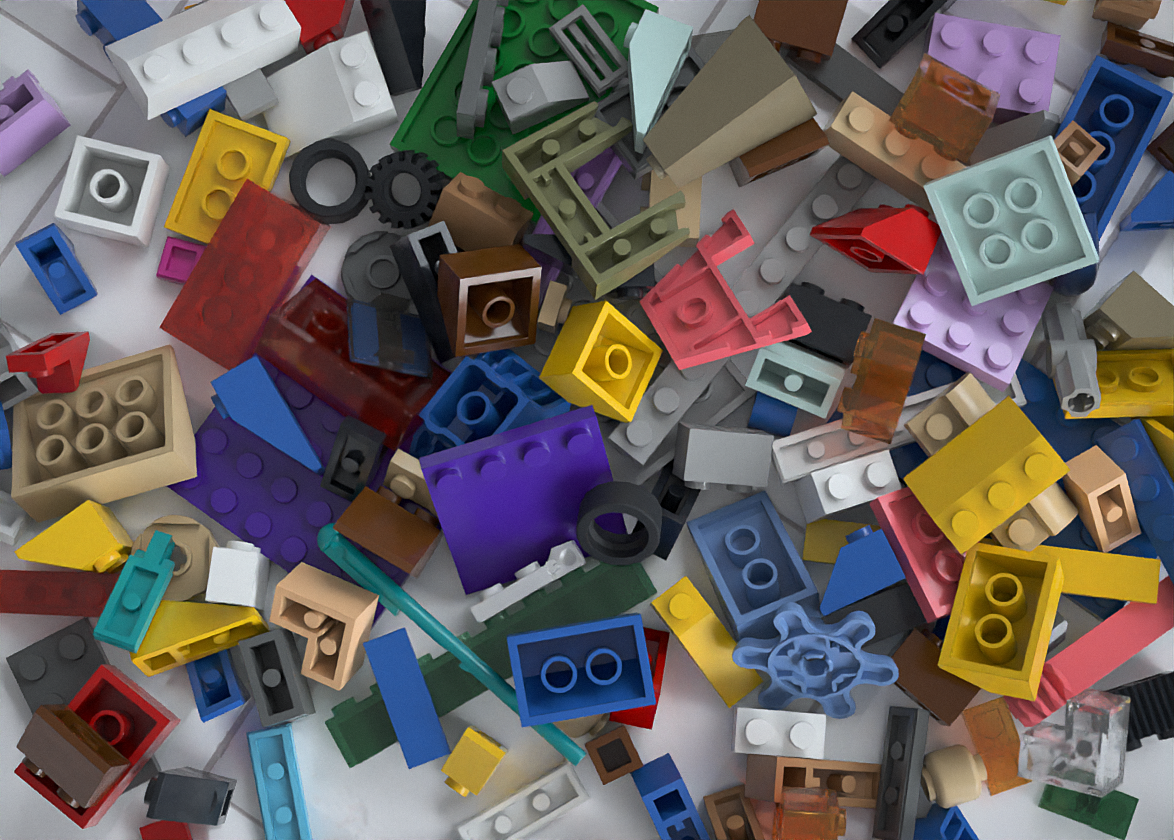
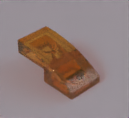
(996, 742)

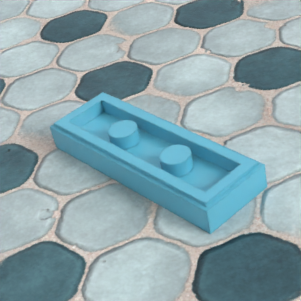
(279, 783)

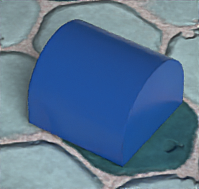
(772, 415)

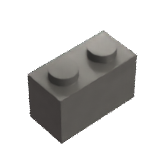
(276, 677)

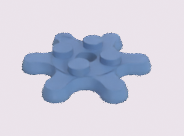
(822, 680)

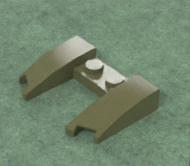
(600, 256)

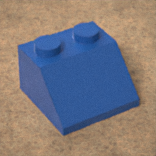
(861, 569)

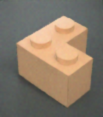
(332, 617)

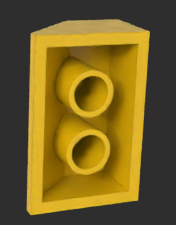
(985, 474)
(1003, 619)

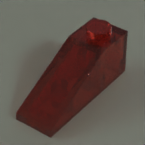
(55, 593)

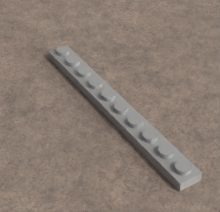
(755, 290)

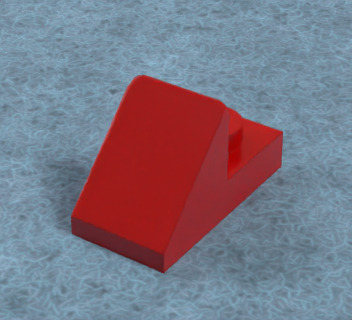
(53, 361)

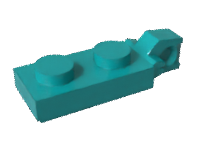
(137, 595)

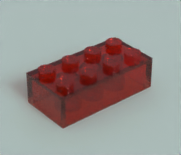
(244, 275)

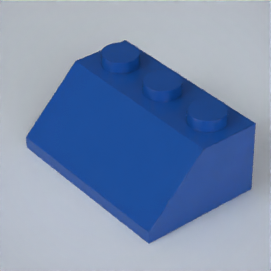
(581, 669)

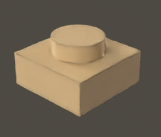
(554, 308)

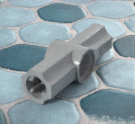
(1071, 360)

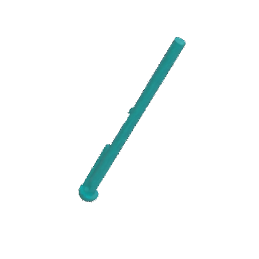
(398, 600)

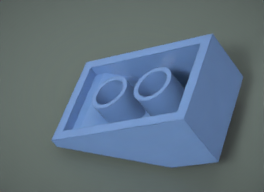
(752, 565)

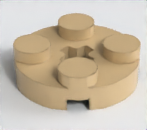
(195, 542)

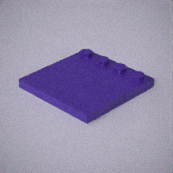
(517, 495)

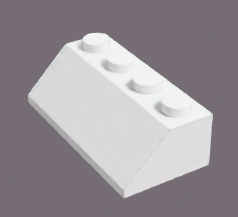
(202, 50)

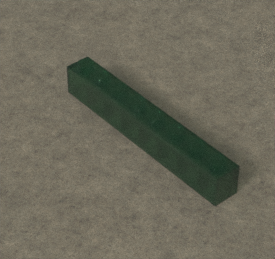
(602, 592)

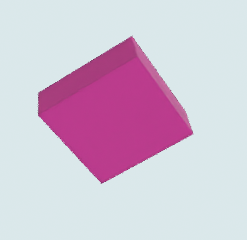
(178, 260)

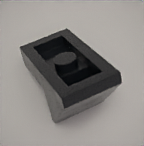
(354, 458)

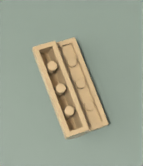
(953, 413)

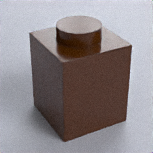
(613, 754)

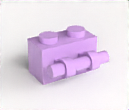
(26, 120)

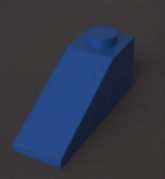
(257, 405)
(668, 800)

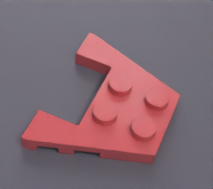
(700, 313)

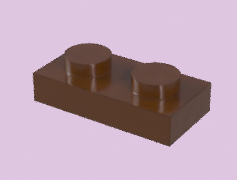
(1137, 48)

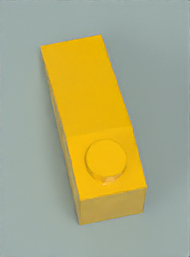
(193, 631)
(705, 640)

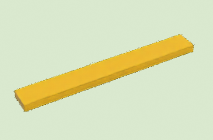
(1083, 571)

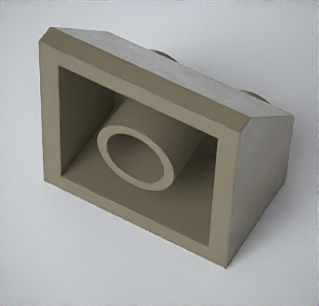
(1131, 317)

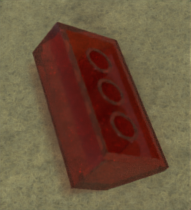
(311, 346)

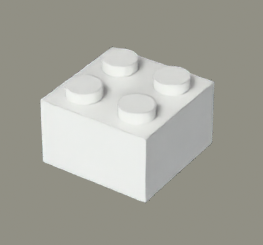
(112, 191)

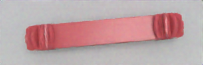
(1097, 655)

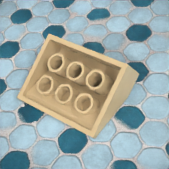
(105, 440)

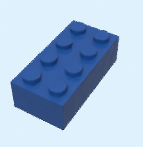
(1122, 116)

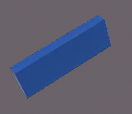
(407, 698)

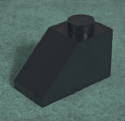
(676, 506)

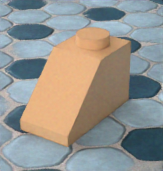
(1102, 498)

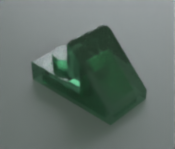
(1106, 814)

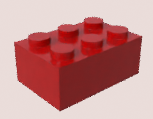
(124, 718)

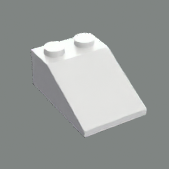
(330, 95)

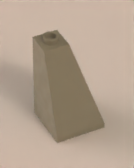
(728, 108)

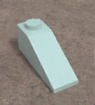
(654, 62)

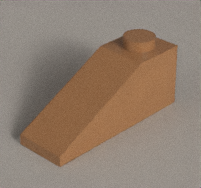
(854, 781)

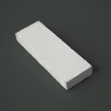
(528, 807)

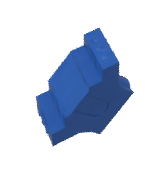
(485, 399)

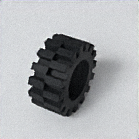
(381, 188)

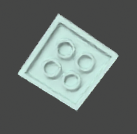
(1011, 221)

